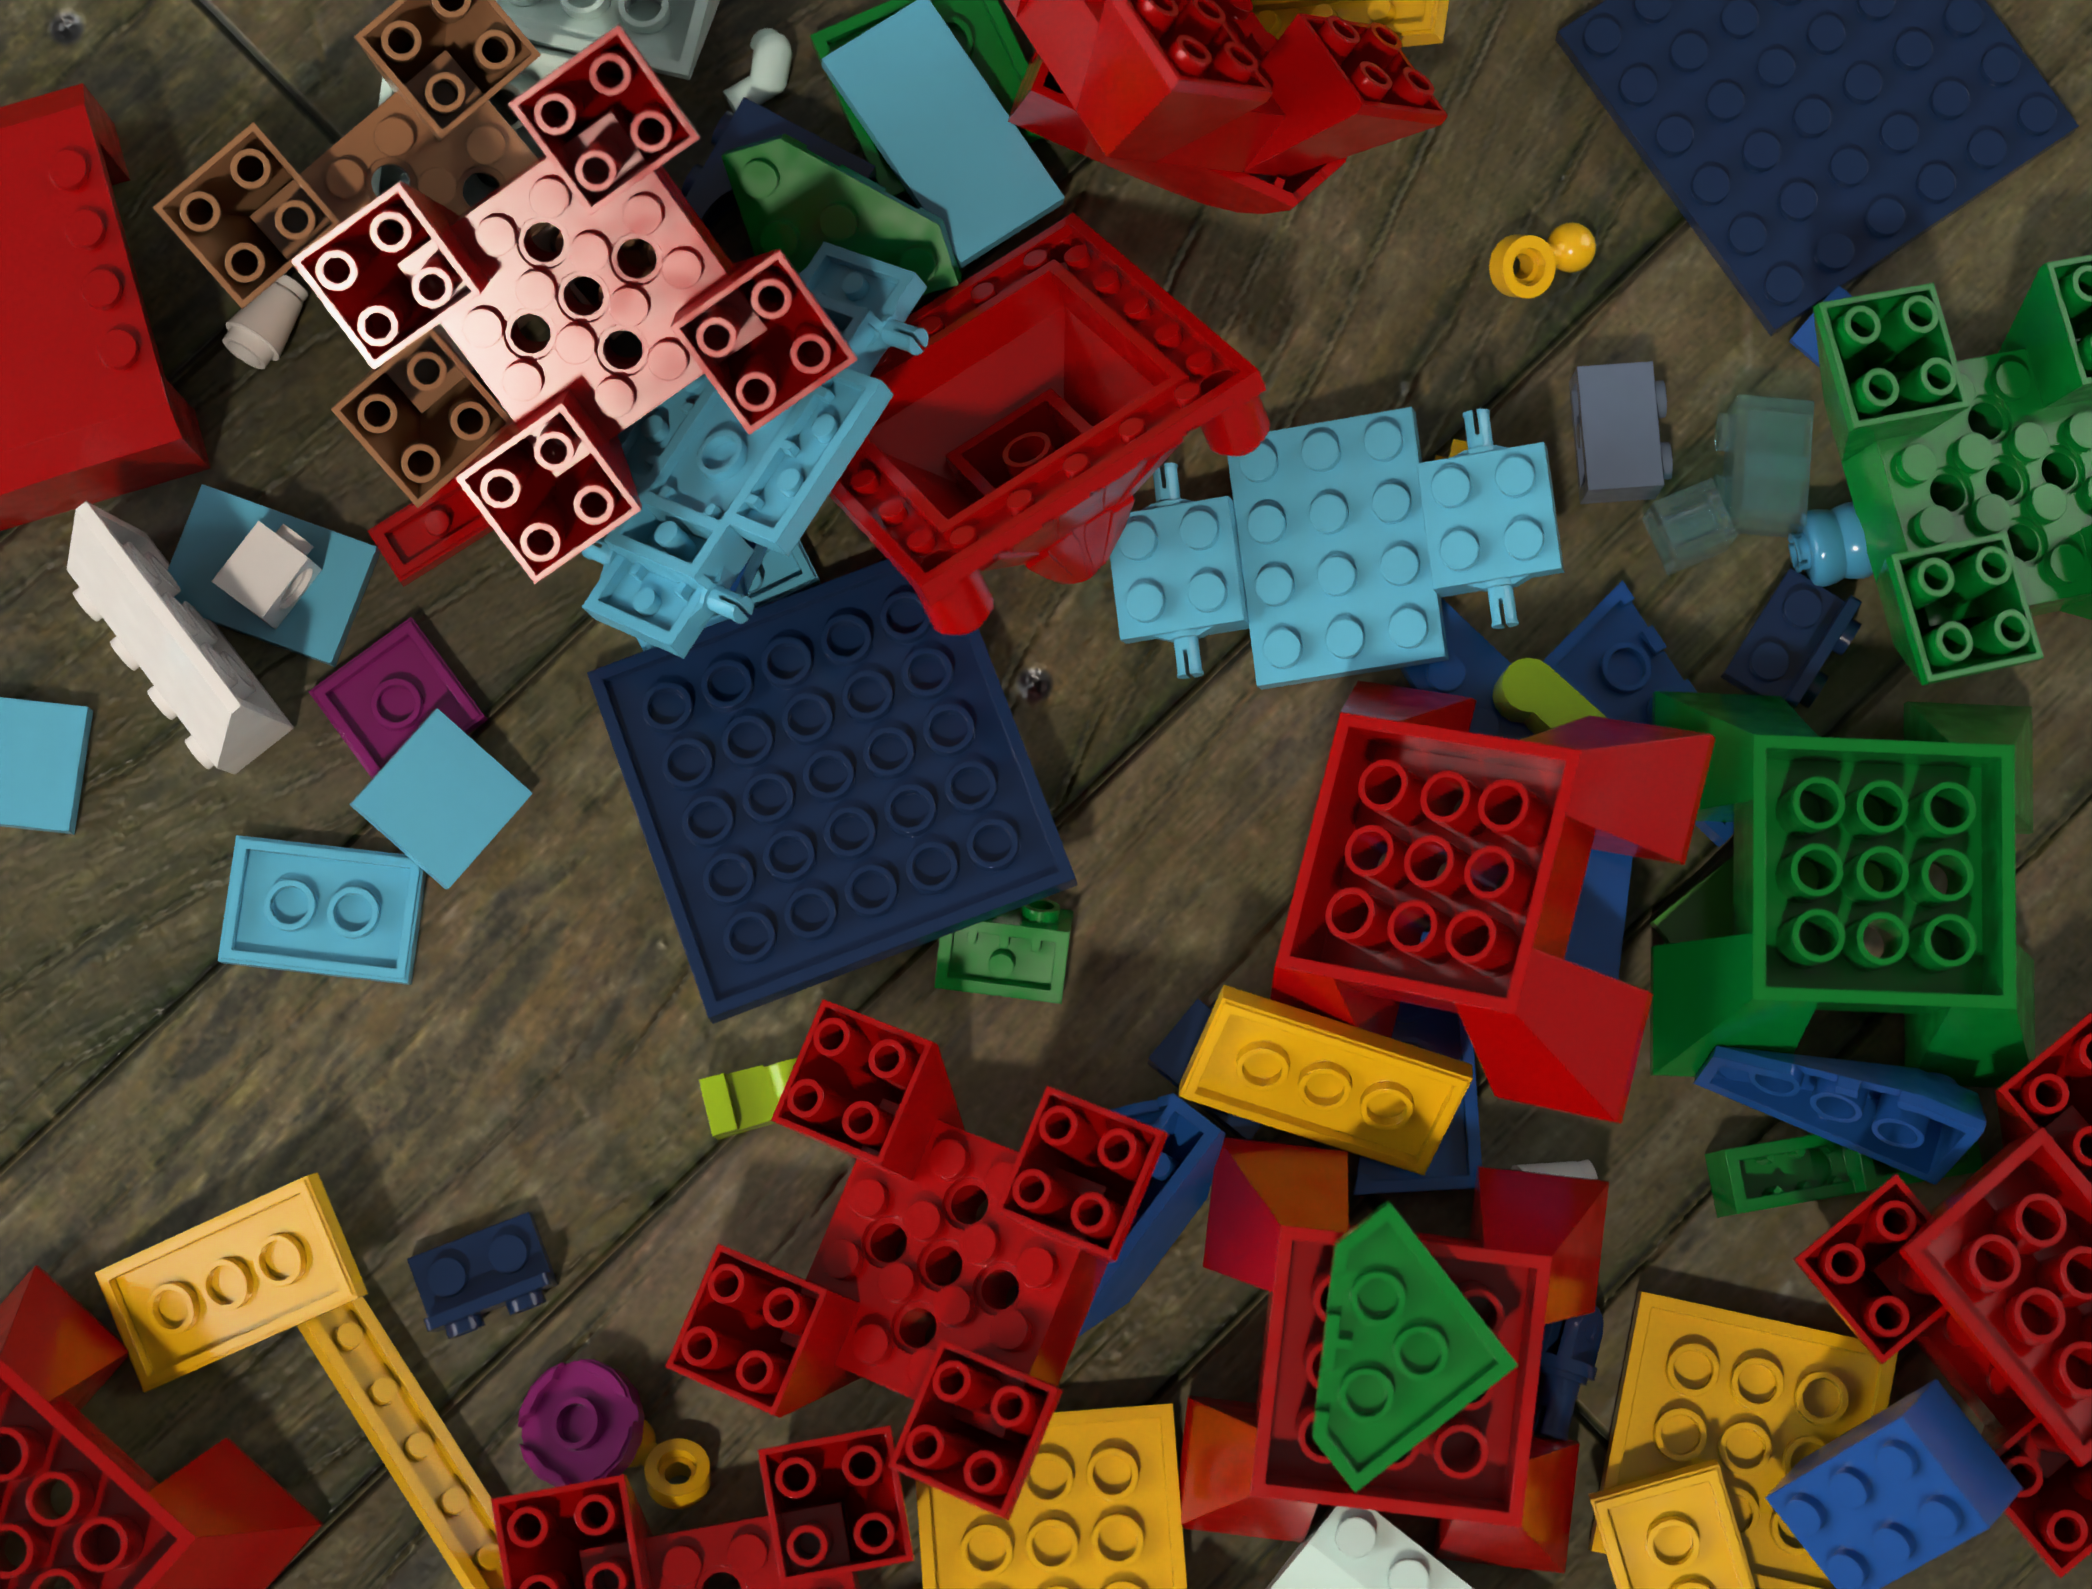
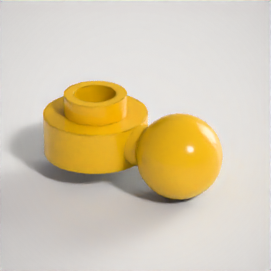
(1567, 249)
(669, 1460)

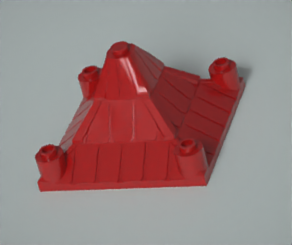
(1037, 420)

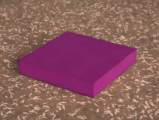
(390, 693)

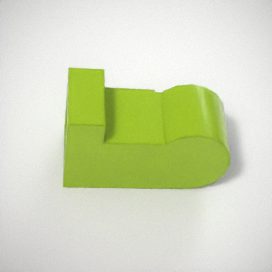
(1539, 697)
(744, 1098)

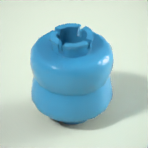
(1831, 546)

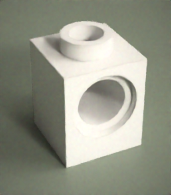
(269, 572)

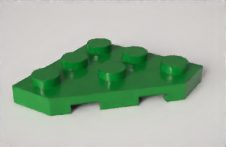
(802, 200)
(1395, 1349)

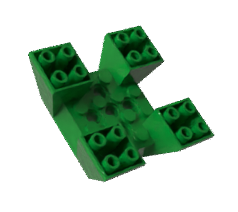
(1967, 467)
(1947, 960)

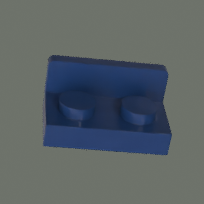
(1793, 641)
(483, 1274)

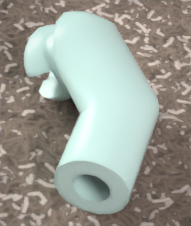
(768, 69)

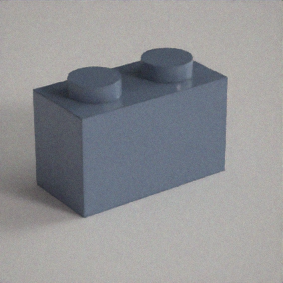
(1619, 432)

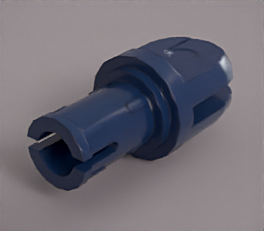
(1565, 1364)

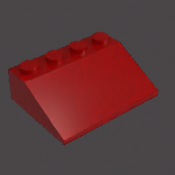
(2017, 1277)

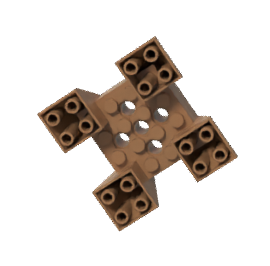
(254, 213)

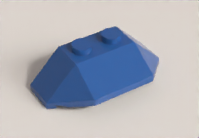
(1169, 1202)

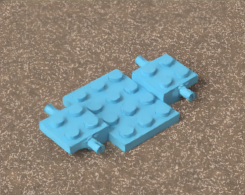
(715, 484)
(1338, 548)

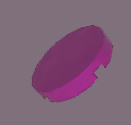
(580, 1423)

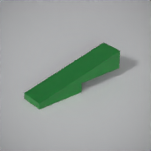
(1802, 1172)

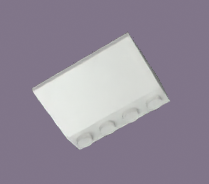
(179, 650)

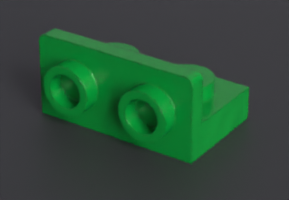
(1010, 954)

